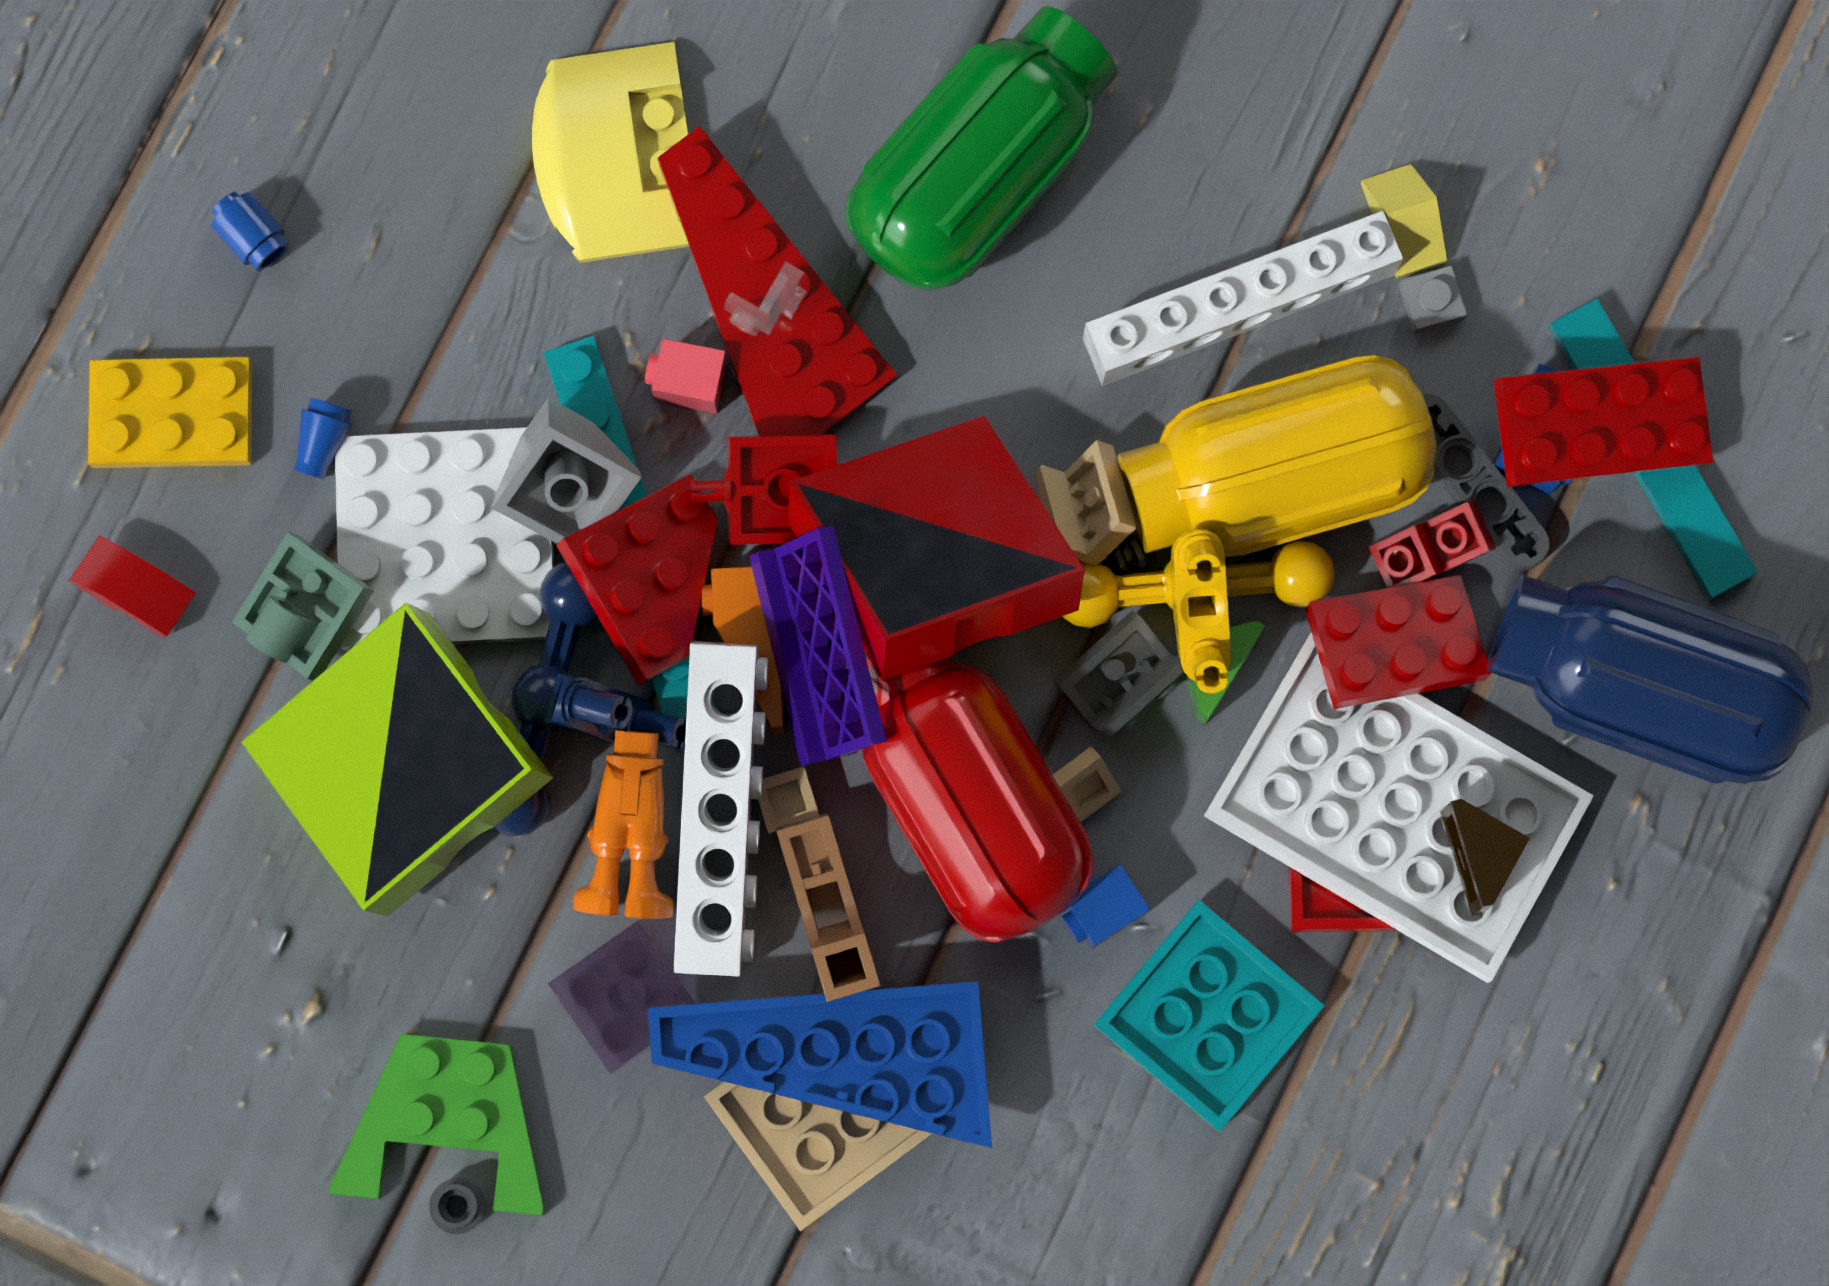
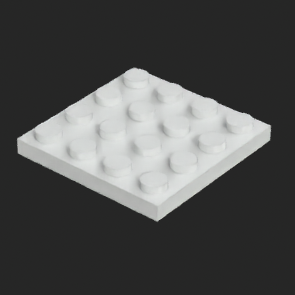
(426, 534)

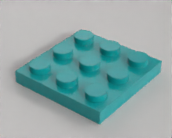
(1208, 1015)

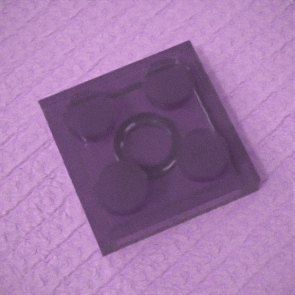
(612, 994)

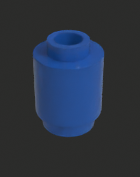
(249, 230)

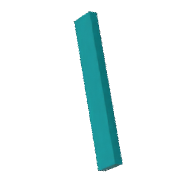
(1675, 493)

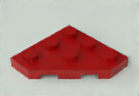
(646, 574)

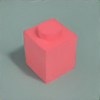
(687, 375)

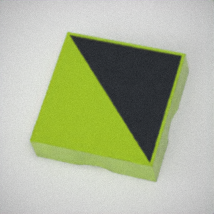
(395, 760)

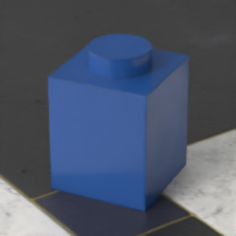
(1105, 908)

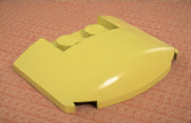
(598, 149)

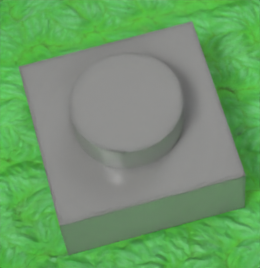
(1432, 299)

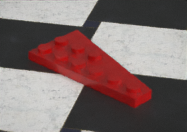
(810, 365)

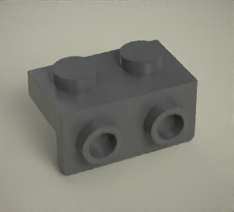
(1119, 677)

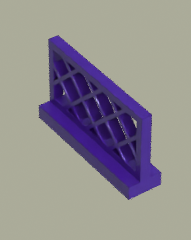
(807, 664)

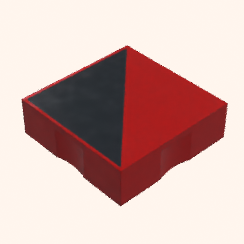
(940, 545)

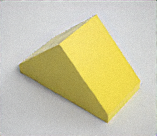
(1412, 216)

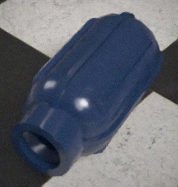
(1656, 676)

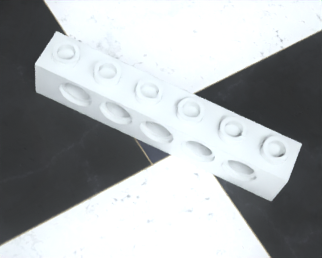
(1242, 298)
(696, 945)

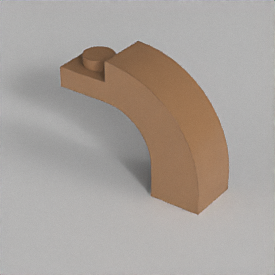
(827, 907)

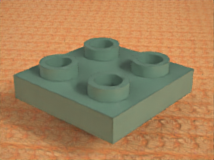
(302, 607)

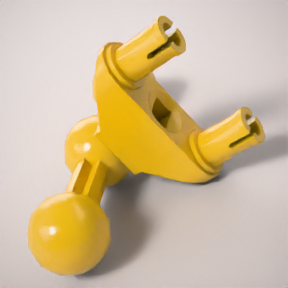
(1197, 591)

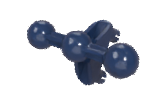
(553, 699)

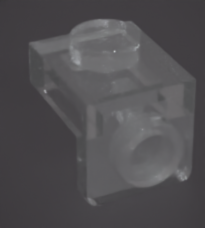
(781, 299)

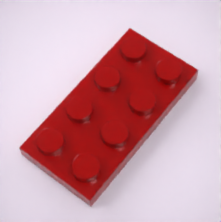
(1603, 421)

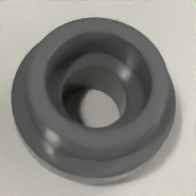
(439, 1206)

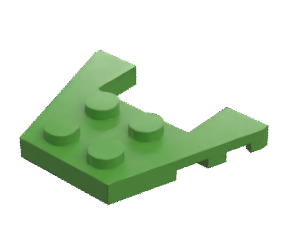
(452, 1098)

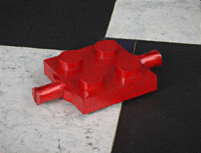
(759, 480)

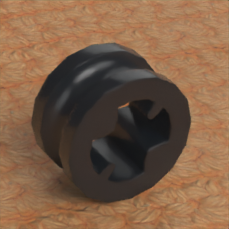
(1127, 555)

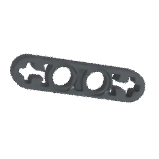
(1485, 477)

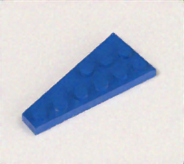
(874, 1054)

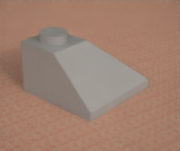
(563, 475)

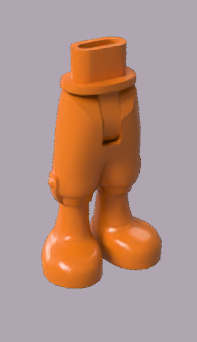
(632, 819)

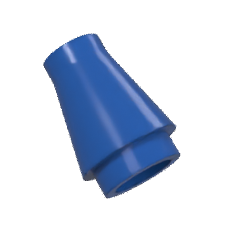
(320, 436)

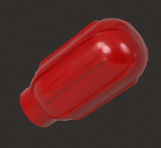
(977, 800)

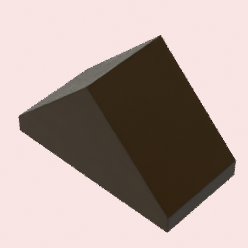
(1482, 851)

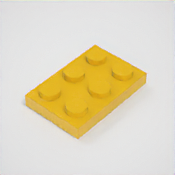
(170, 412)

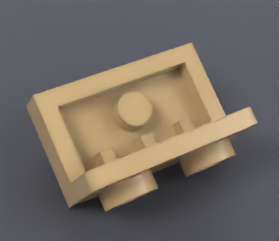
(1088, 502)

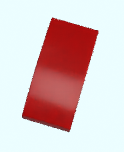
(1433, 546)
(132, 586)

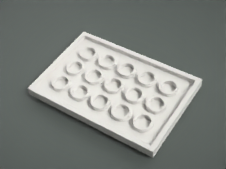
(1360, 803)

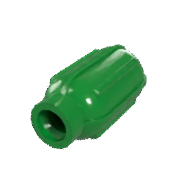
(979, 152)

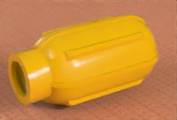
(1285, 458)

